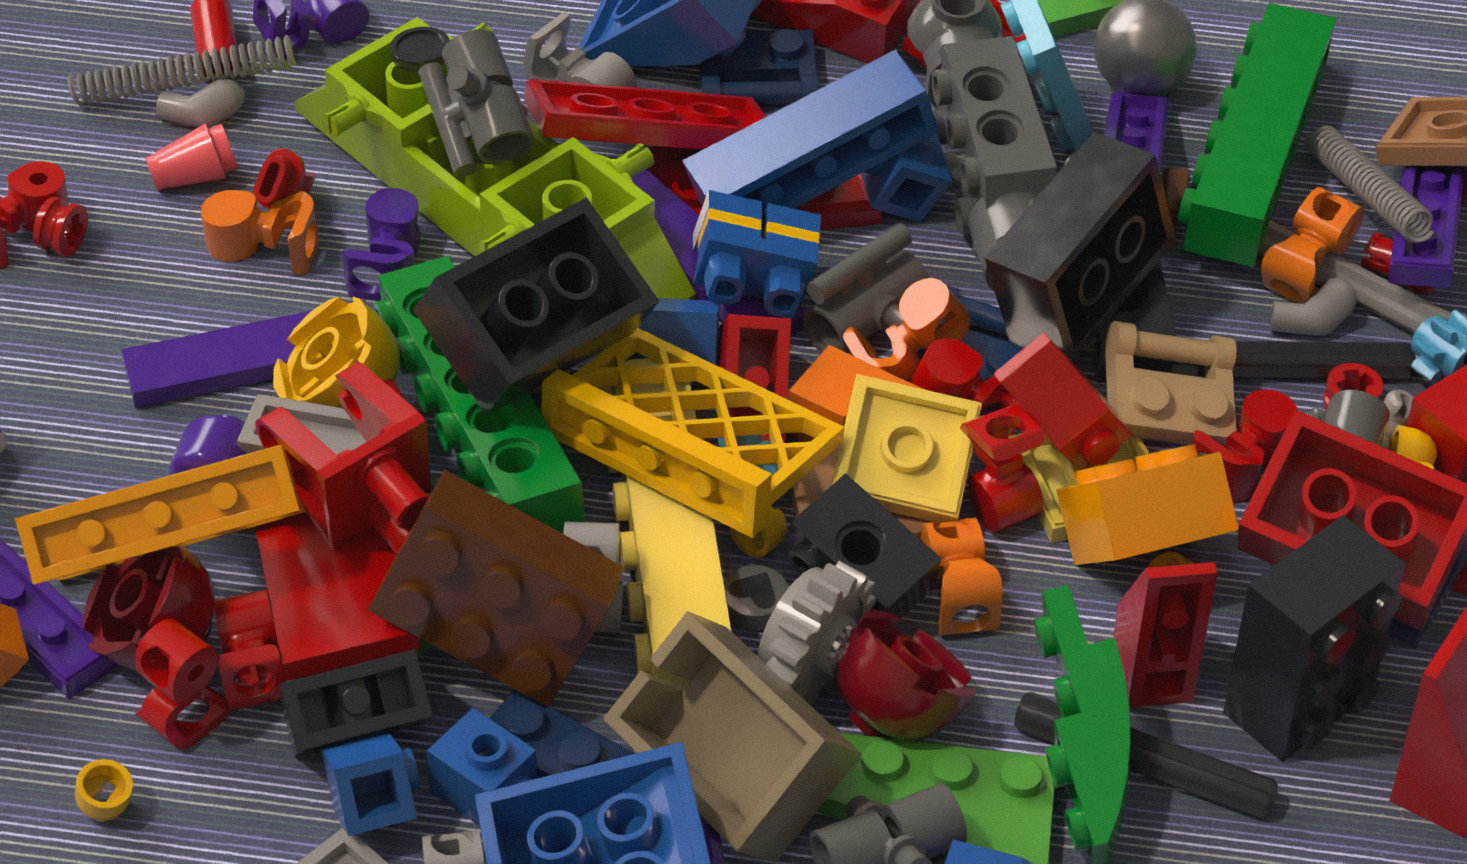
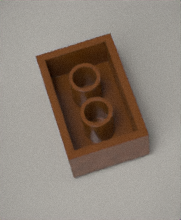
(497, 588)

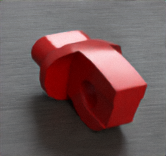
(281, 177)

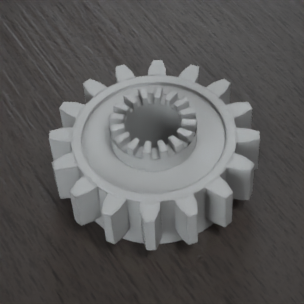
(812, 626)

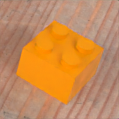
(1160, 505)

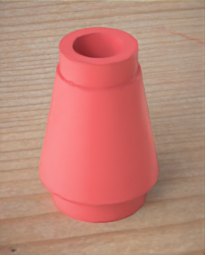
(193, 159)

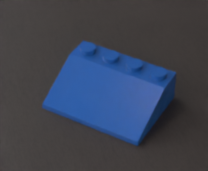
(667, 30)
(598, 814)

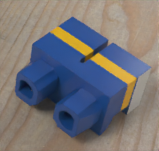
(754, 254)

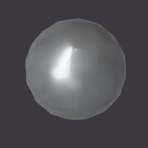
(1145, 47)

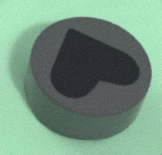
(753, 595)

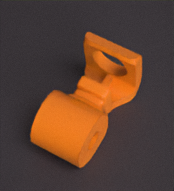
(237, 226)
(1320, 226)
(921, 311)
(964, 575)

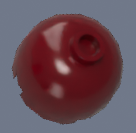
(142, 593)
(899, 681)

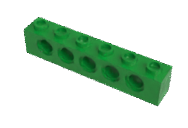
(501, 453)

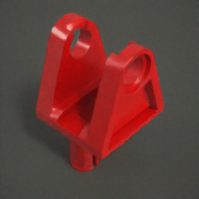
(364, 488)

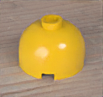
(330, 342)

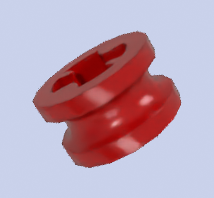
(60, 226)
(1352, 377)

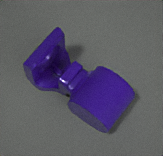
(333, 19)
(391, 239)

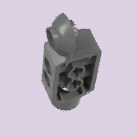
(982, 116)

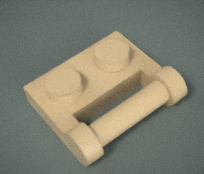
(1168, 403)

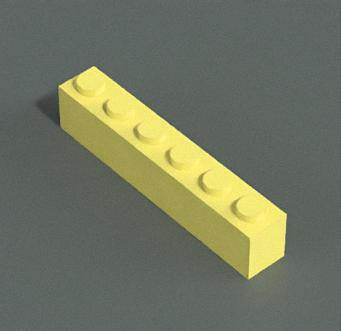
(670, 552)

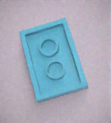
(1056, 87)

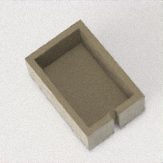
(749, 740)

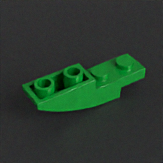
(1094, 728)

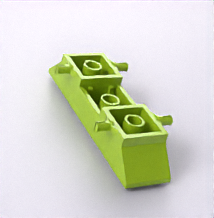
(389, 128)

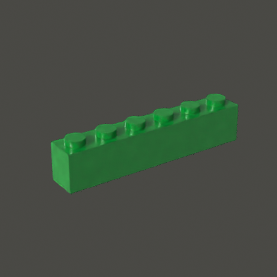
(1256, 135)

